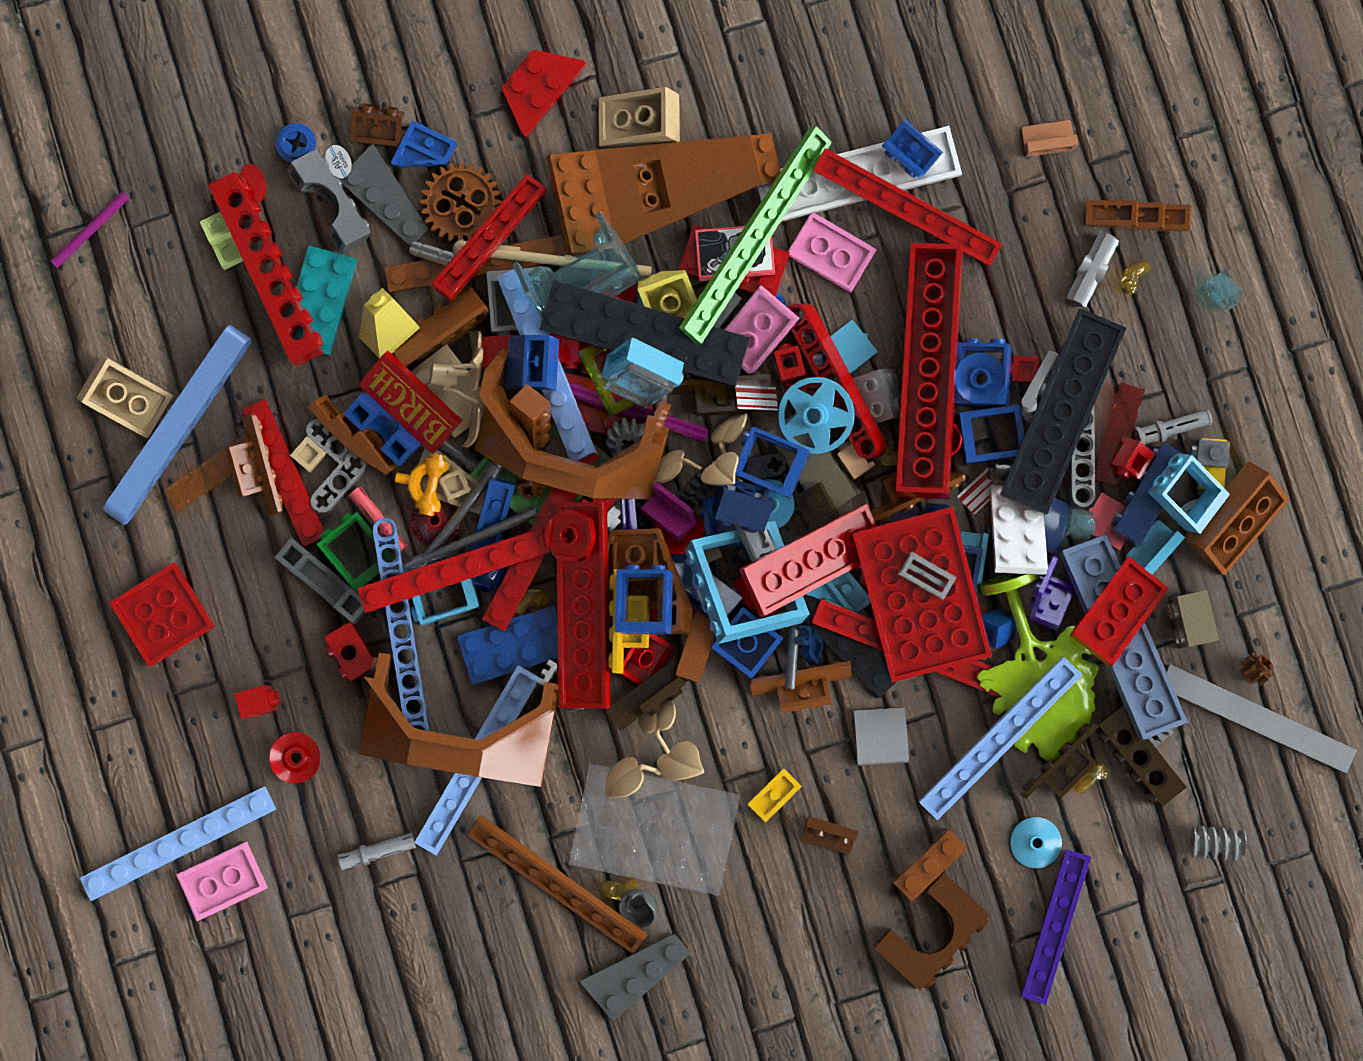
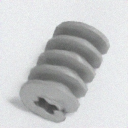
(1218, 842)

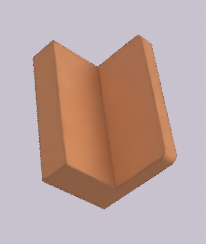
(1048, 138)

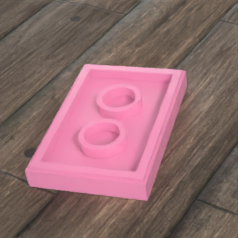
(831, 252)
(765, 323)
(221, 881)

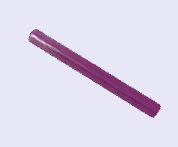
(640, 413)

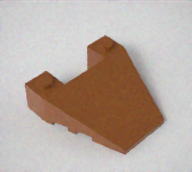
(644, 549)

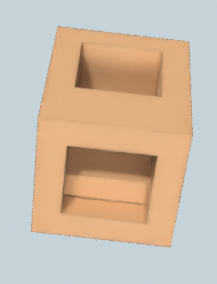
(852, 462)

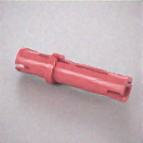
(373, 514)

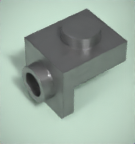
(1211, 453)

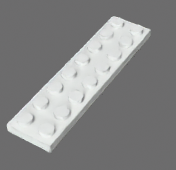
(822, 194)

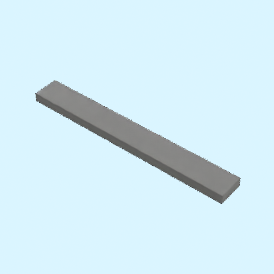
(1261, 720)

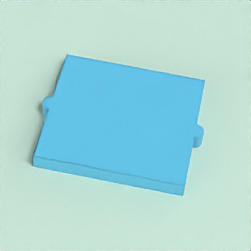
(853, 346)

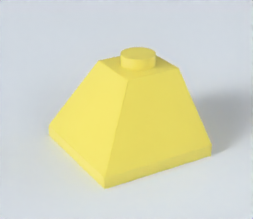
(668, 292)
(385, 324)

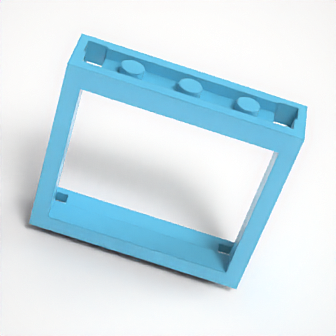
(711, 602)

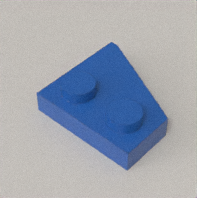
(423, 148)

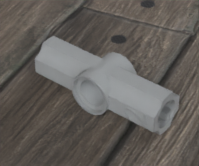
(1092, 270)

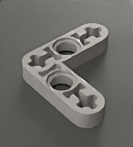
(344, 461)

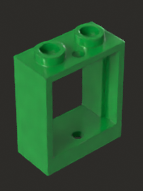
(329, 535)

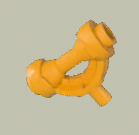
(434, 467)

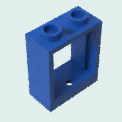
(994, 346)
(968, 446)
(794, 473)
(621, 610)

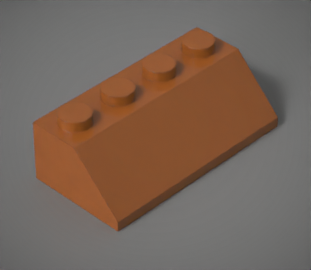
(443, 328)
(1243, 516)

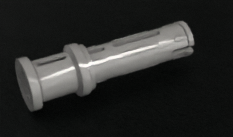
(1159, 427)

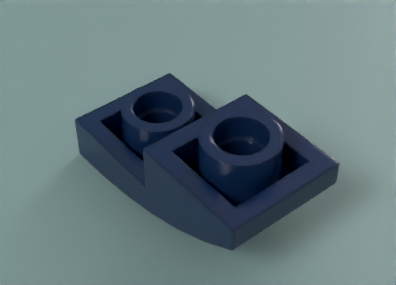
(1055, 524)

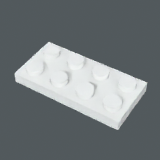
(1017, 536)

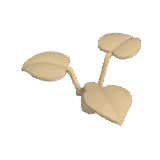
(448, 375)
(720, 471)
(675, 765)

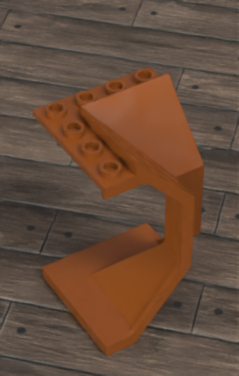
(505, 442)
(509, 754)

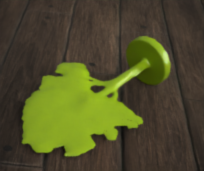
(1016, 677)

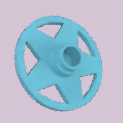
(816, 414)

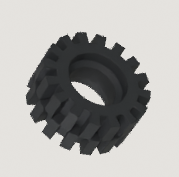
(694, 490)

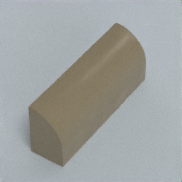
(821, 468)

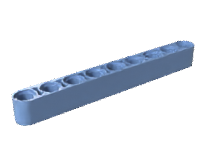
(177, 425)
(402, 617)

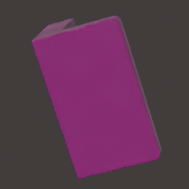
(669, 512)

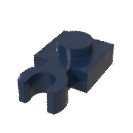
(810, 644)

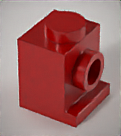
(796, 371)
(1132, 459)

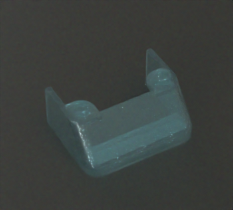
(603, 270)

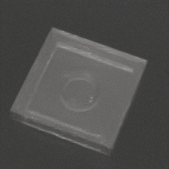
(638, 385)

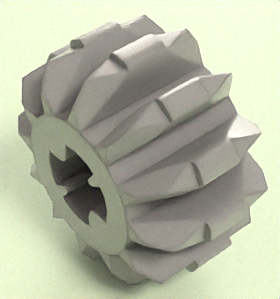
(624, 435)

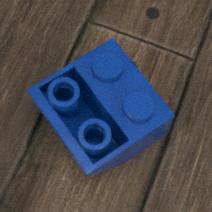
(532, 362)

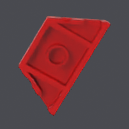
(538, 86)

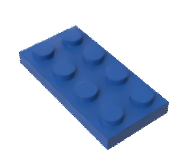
(525, 643)

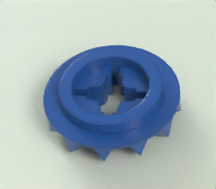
(292, 132)

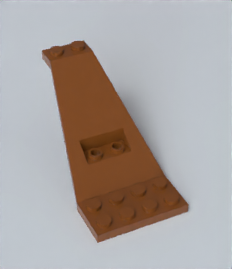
(679, 182)

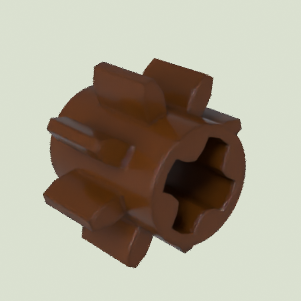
(529, 488)
(1256, 669)

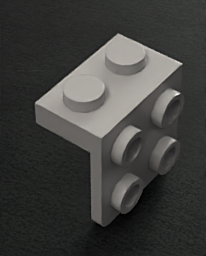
(880, 394)

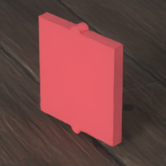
(1104, 511)

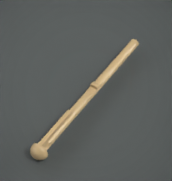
(514, 253)

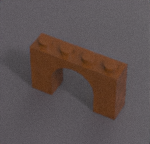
(965, 919)

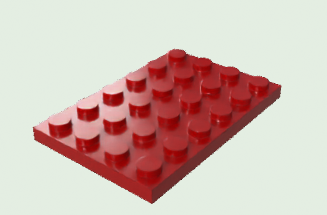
(914, 625)

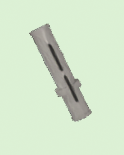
(372, 852)

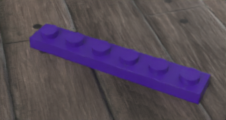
(1055, 926)

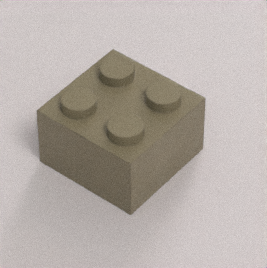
(1192, 619)

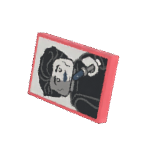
(716, 243)

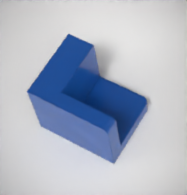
(999, 627)

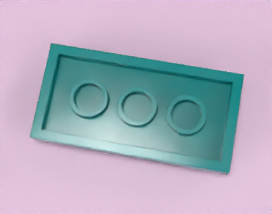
(324, 290)

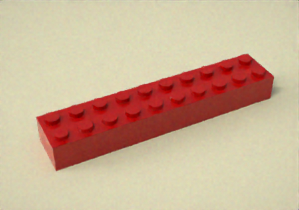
(929, 371)

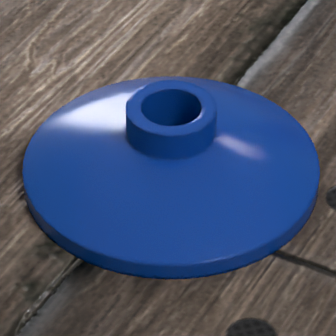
(970, 369)

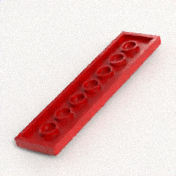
(584, 618)

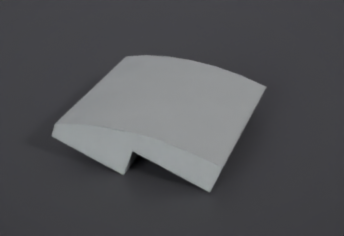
(881, 736)

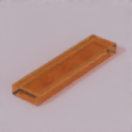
(202, 479)

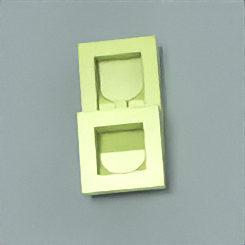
(221, 240)

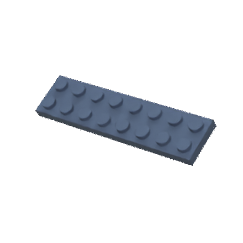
(1139, 669)

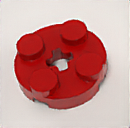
(584, 535)

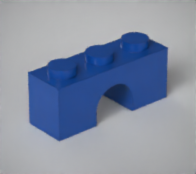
(368, 414)

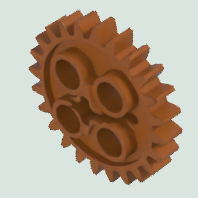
(474, 183)

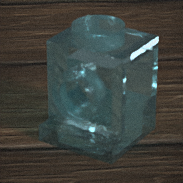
(1223, 290)
(1080, 524)

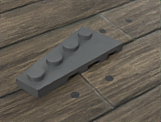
(381, 193)
(629, 979)

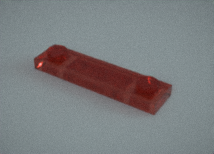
(1119, 425)

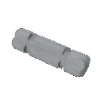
(431, 253)

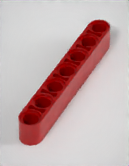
(835, 366)

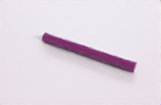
(94, 225)

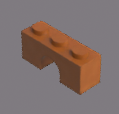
(533, 414)
(929, 865)

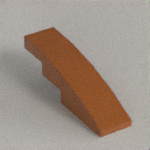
(1138, 215)
(364, 443)
(696, 649)

